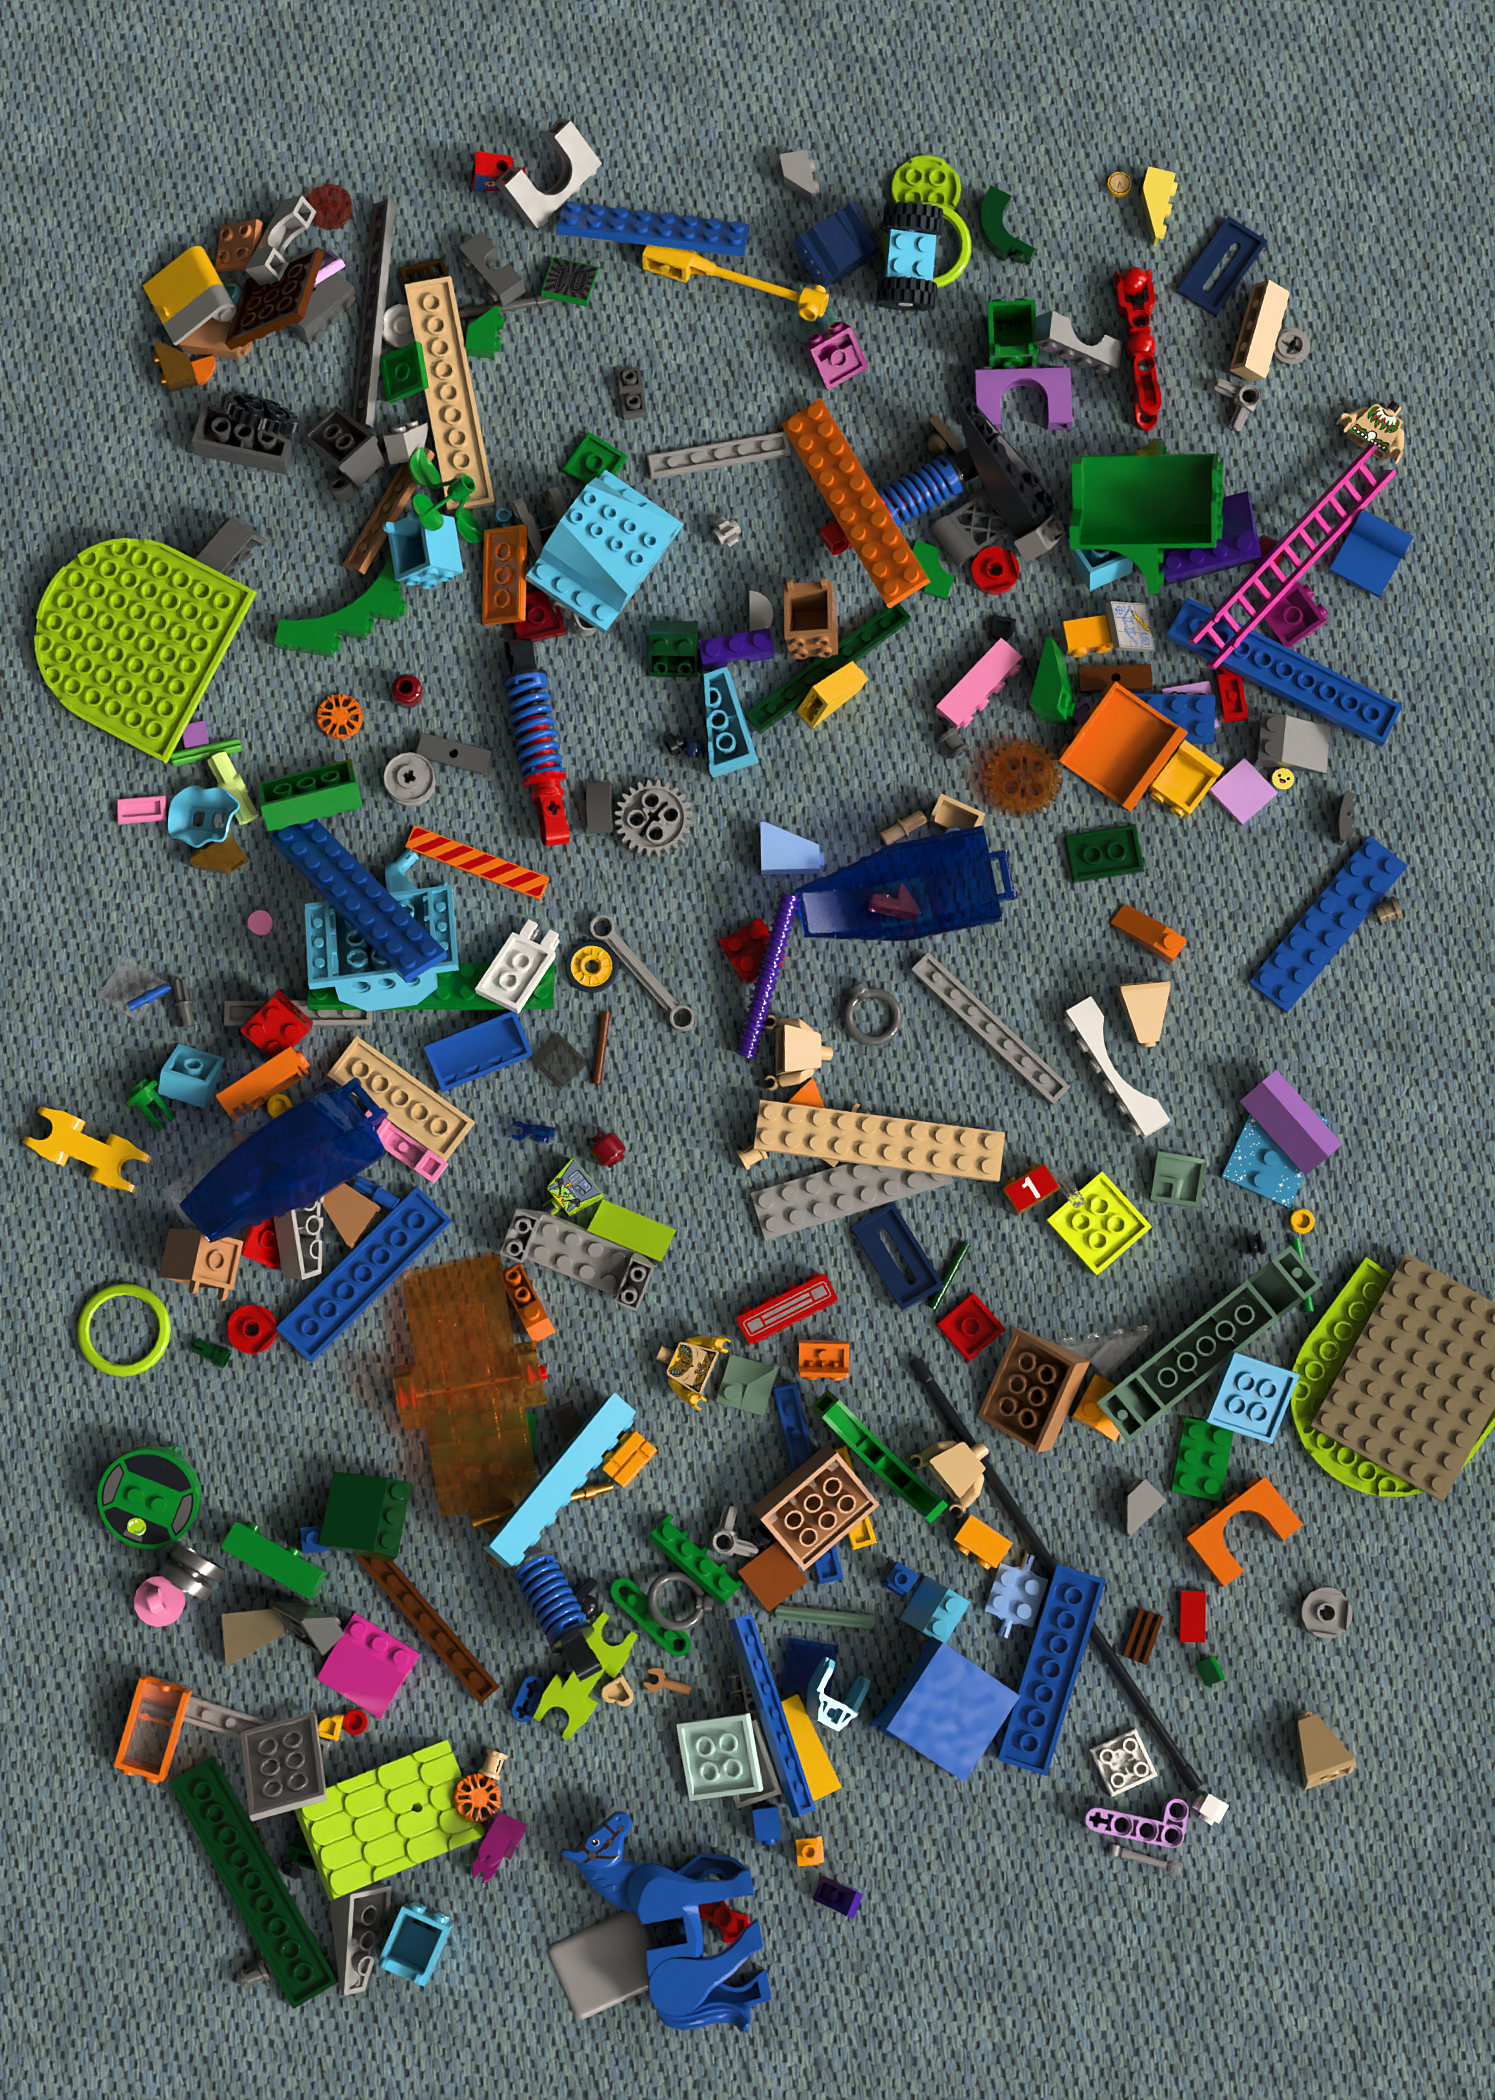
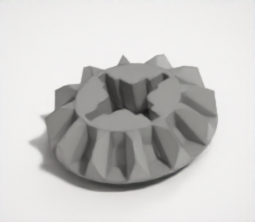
(1302, 345)

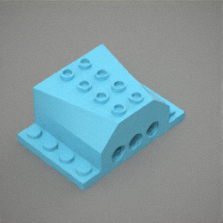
(603, 550)
(360, 975)

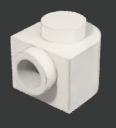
(1210, 1808)

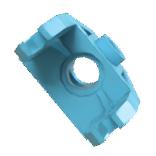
(827, 1709)

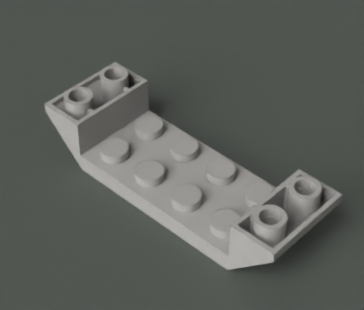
(578, 1255)

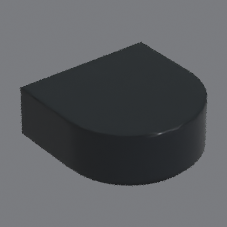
(1002, 627)

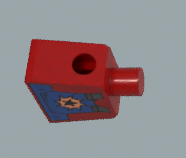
(488, 169)

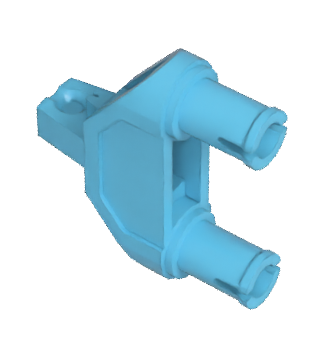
(395, 873)

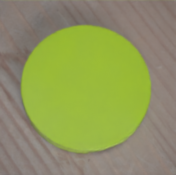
(926, 180)

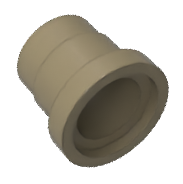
(1389, 910)

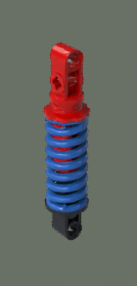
(540, 766)

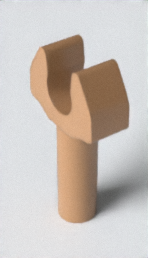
(666, 1683)

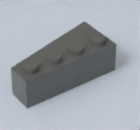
(230, 441)
(230, 546)

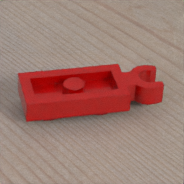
(1231, 696)

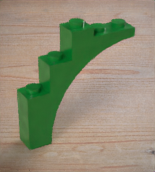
(321, 634)
(878, 1457)

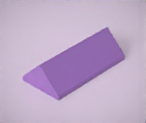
(1290, 1123)

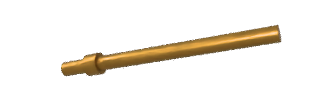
(586, 1492)

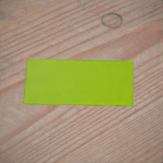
(631, 1230)

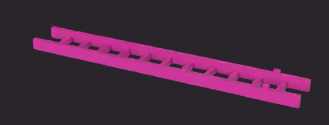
(1301, 567)

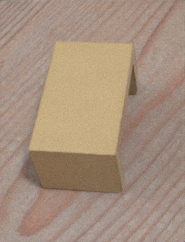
(954, 813)

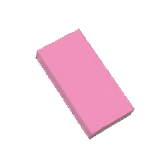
(141, 810)

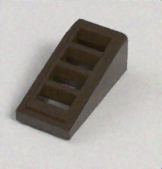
(411, 270)

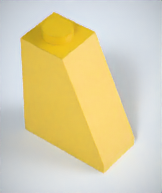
(831, 694)

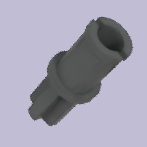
(183, 1004)

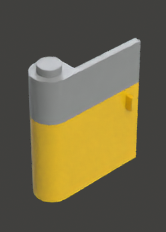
(189, 294)

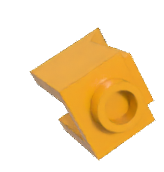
(809, 1851)

